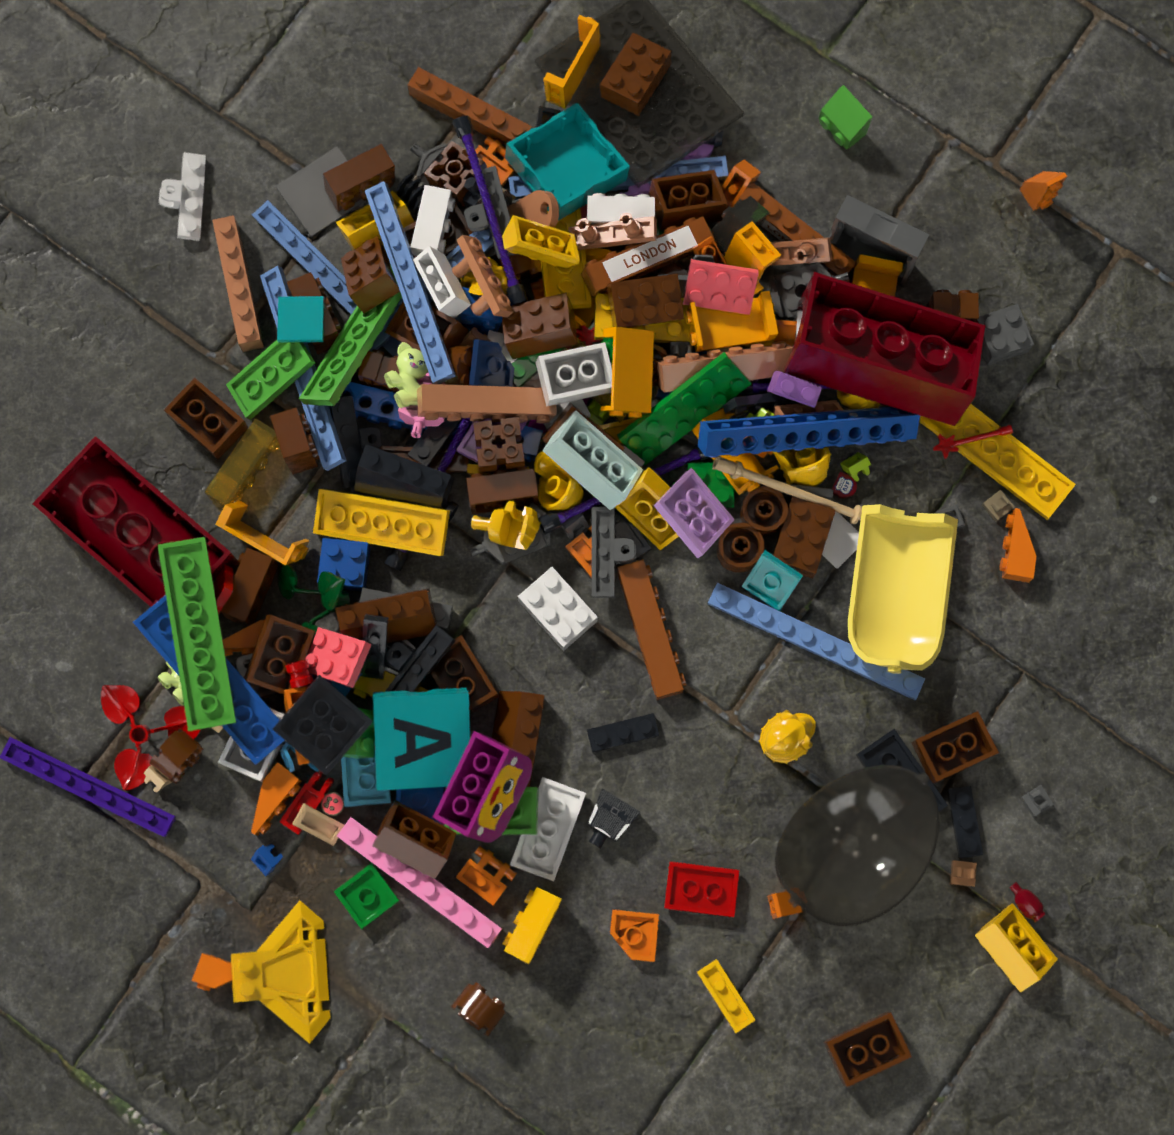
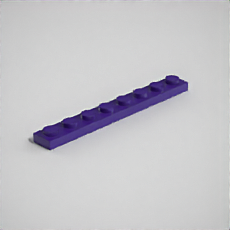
(87, 787)

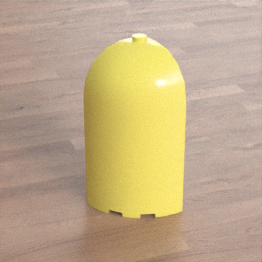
(901, 587)

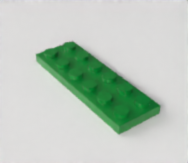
(684, 408)

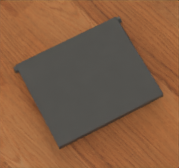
(307, 194)

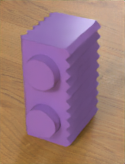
(794, 388)

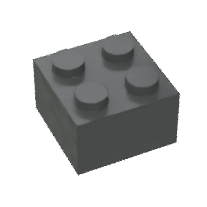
(1004, 334)

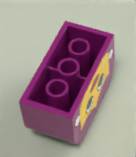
(484, 789)

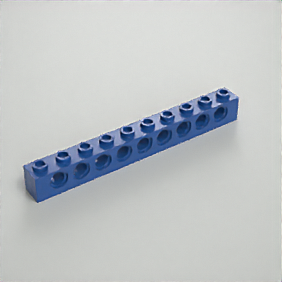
(380, 398)
(793, 430)

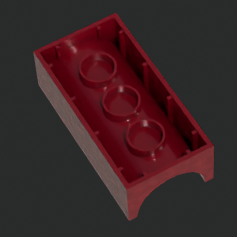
(886, 349)
(122, 519)

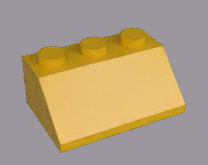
(362, 226)
(540, 242)
(641, 512)
(531, 924)
(1016, 948)

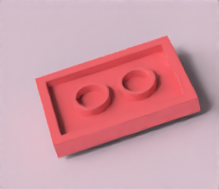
(720, 286)
(337, 657)

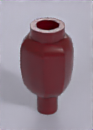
(1028, 903)

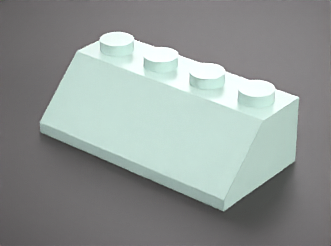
(593, 460)

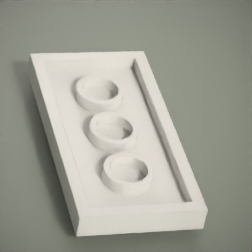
(556, 819)

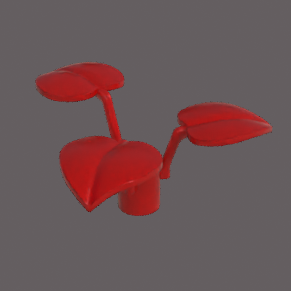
(118, 705)

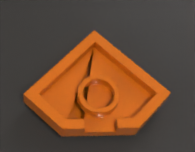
(635, 933)

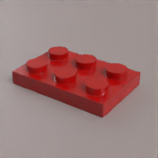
(701, 889)

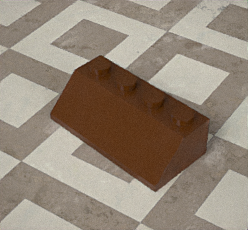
(409, 615)
(519, 722)

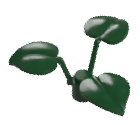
(329, 588)

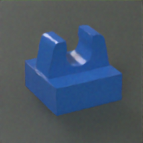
(265, 860)

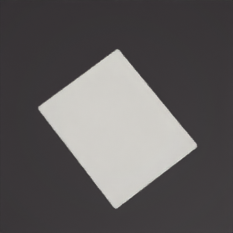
(841, 541)

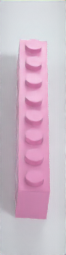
(422, 885)

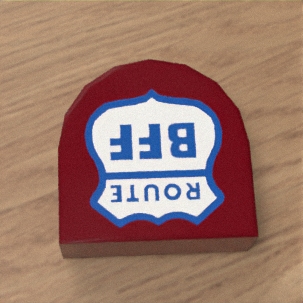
(844, 486)

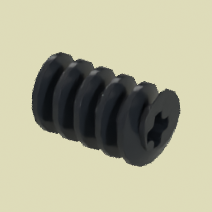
(411, 192)

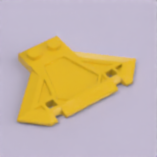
(287, 973)

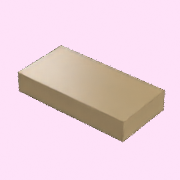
(318, 824)

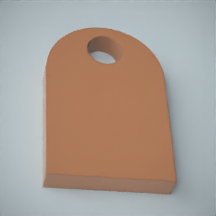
(535, 208)

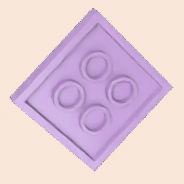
(694, 513)

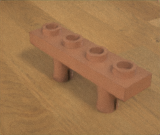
(614, 233)
(803, 251)
(480, 265)

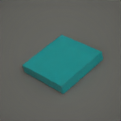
(301, 319)
(772, 580)

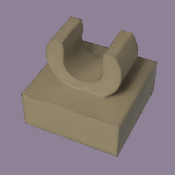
(998, 505)

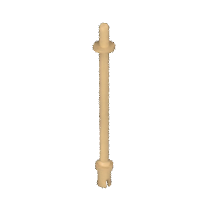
(737, 470)

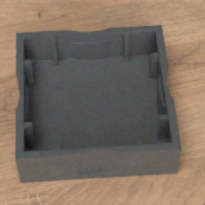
(873, 233)

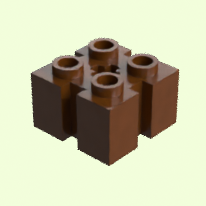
(452, 171)
(962, 305)
(374, 368)
(489, 455)

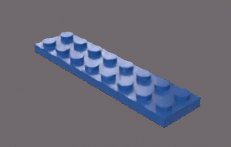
(253, 717)

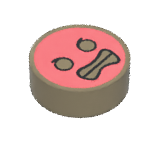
(332, 804)

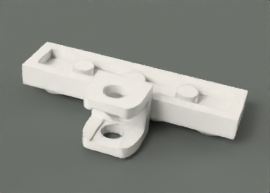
(186, 196)

